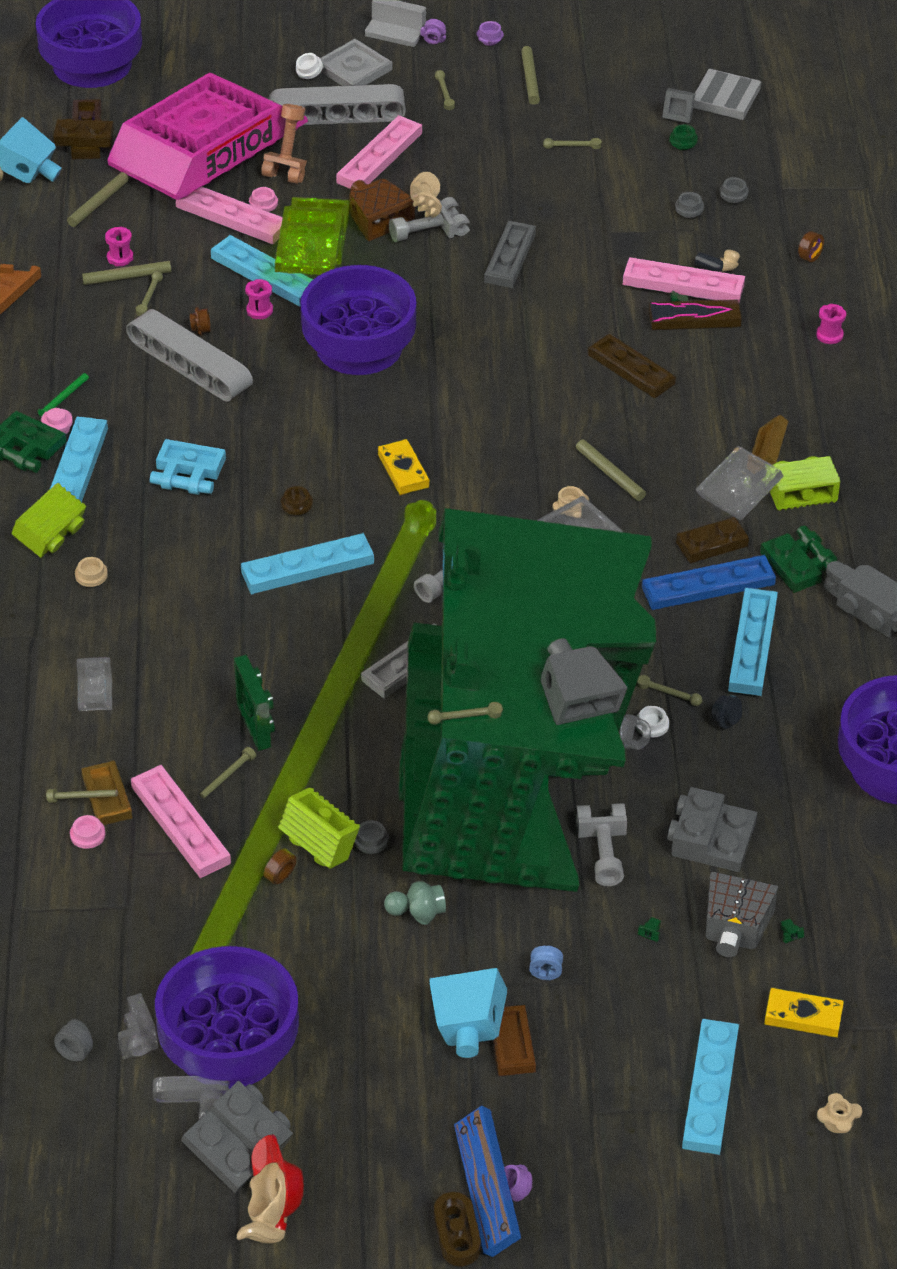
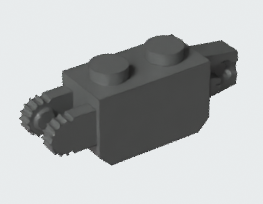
(865, 595)

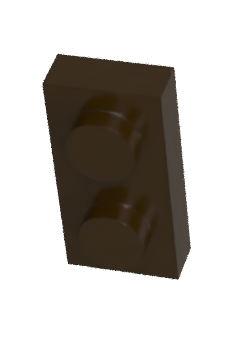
(83, 133)
(712, 540)

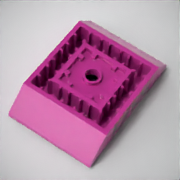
(196, 135)

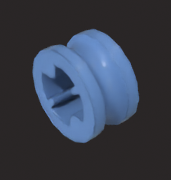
(546, 962)

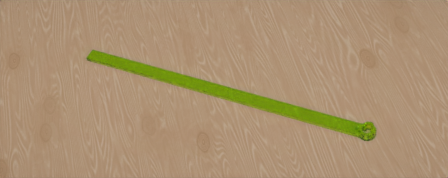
(317, 728)

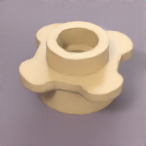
(567, 495)
(839, 1122)

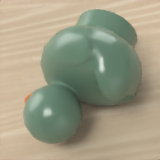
(421, 899)

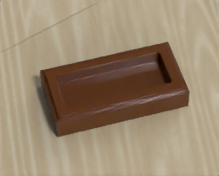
(514, 1044)

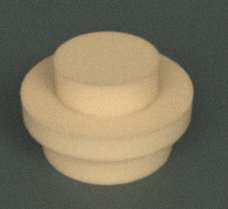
(91, 572)

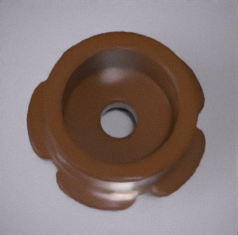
(200, 321)

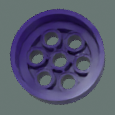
(89, 40)
(358, 318)
(870, 737)
(227, 1014)

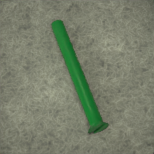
(64, 394)

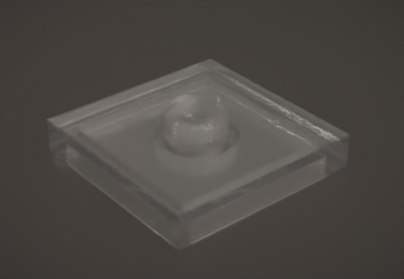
(739, 482)

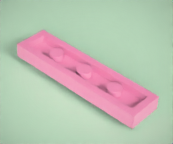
(380, 152)
(232, 214)
(683, 280)
(181, 821)

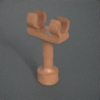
(270, 166)

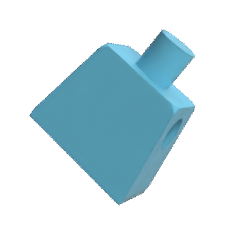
(27, 153)
(469, 1008)

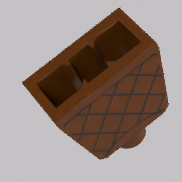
(376, 204)

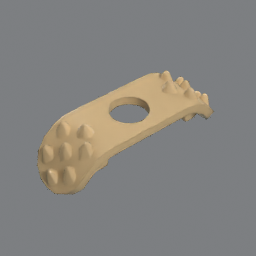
(424, 192)

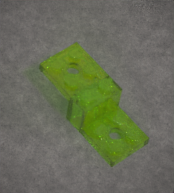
(312, 235)

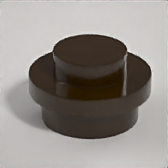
(296, 500)

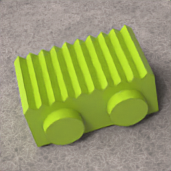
(806, 483)
(49, 520)
(319, 828)

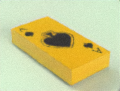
(403, 467)
(804, 1012)

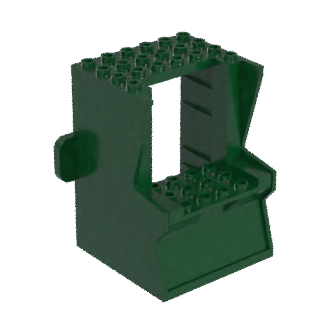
(481, 782)

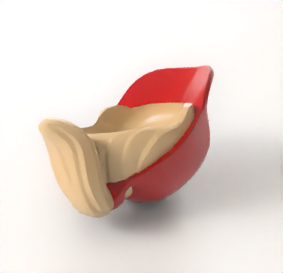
(275, 1193)

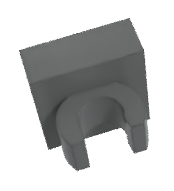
(678, 105)

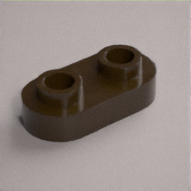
(457, 1231)

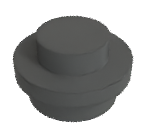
(734, 190)
(689, 205)
(371, 837)

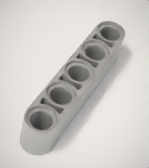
(345, 103)
(189, 355)

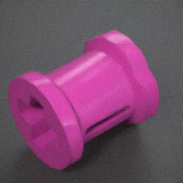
(119, 246)
(259, 299)
(831, 322)

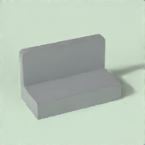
(396, 22)

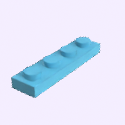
(258, 265)
(80, 455)
(307, 563)
(753, 641)
(710, 1087)

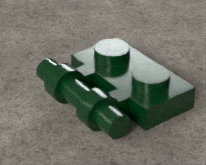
(33, 438)
(792, 563)

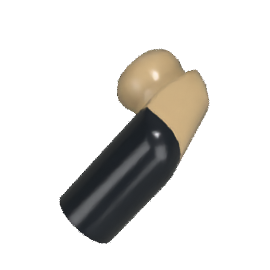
(711, 263)

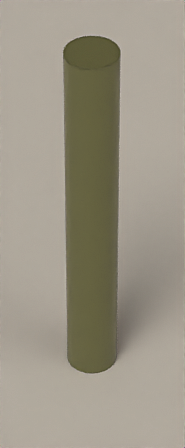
(530, 75)
(99, 198)
(125, 272)
(610, 470)

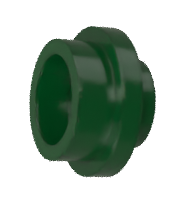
(683, 137)

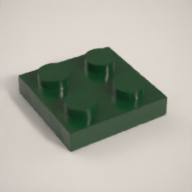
(254, 702)

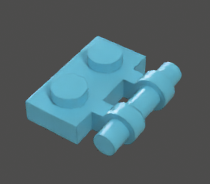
(188, 459)

